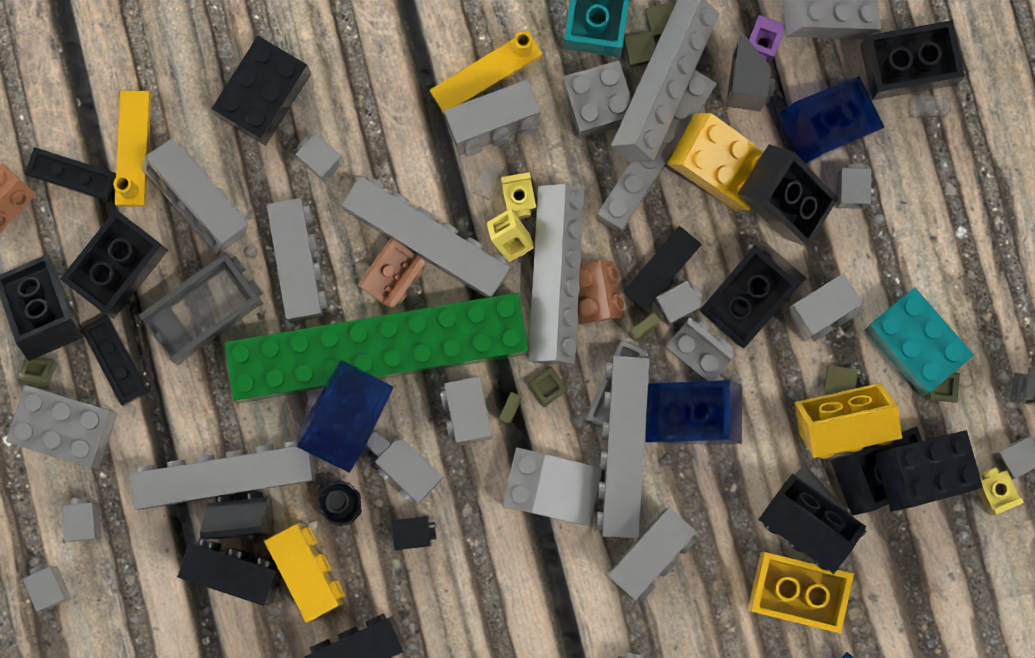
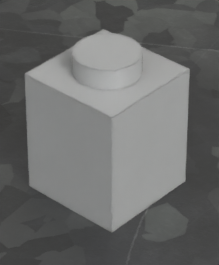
(319, 157)
(854, 187)
(679, 302)
(1017, 457)
(81, 520)
(46, 587)

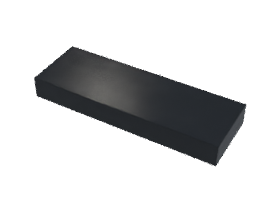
(71, 174)
(662, 268)
(115, 360)

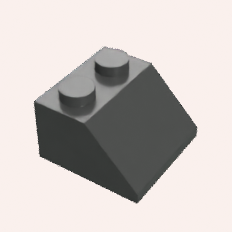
(749, 78)

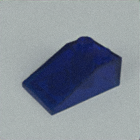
(830, 120)
(694, 413)
(344, 416)

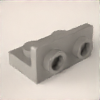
(700, 350)

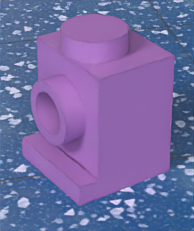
(770, 32)

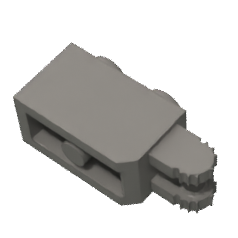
(405, 467)

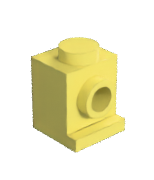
(518, 183)
(510, 235)
(998, 503)

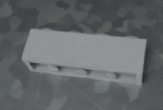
(195, 196)
(296, 261)

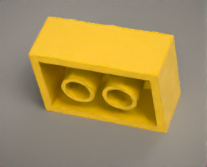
(716, 158)
(848, 420)
(305, 571)
(800, 592)

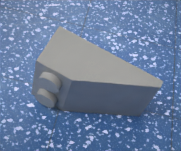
(552, 487)

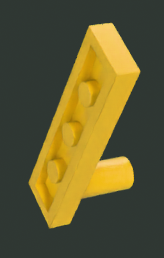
(487, 72)
(132, 148)

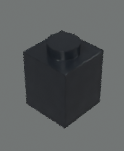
(413, 533)

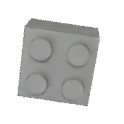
(597, 98)
(819, 310)
(467, 410)

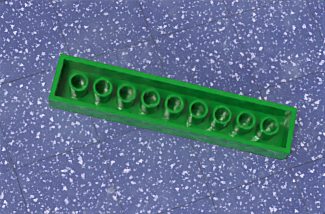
(377, 345)

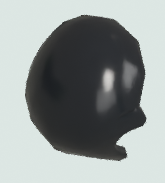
(339, 503)

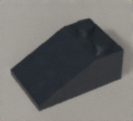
(753, 293)
(38, 308)
(860, 474)
(238, 517)

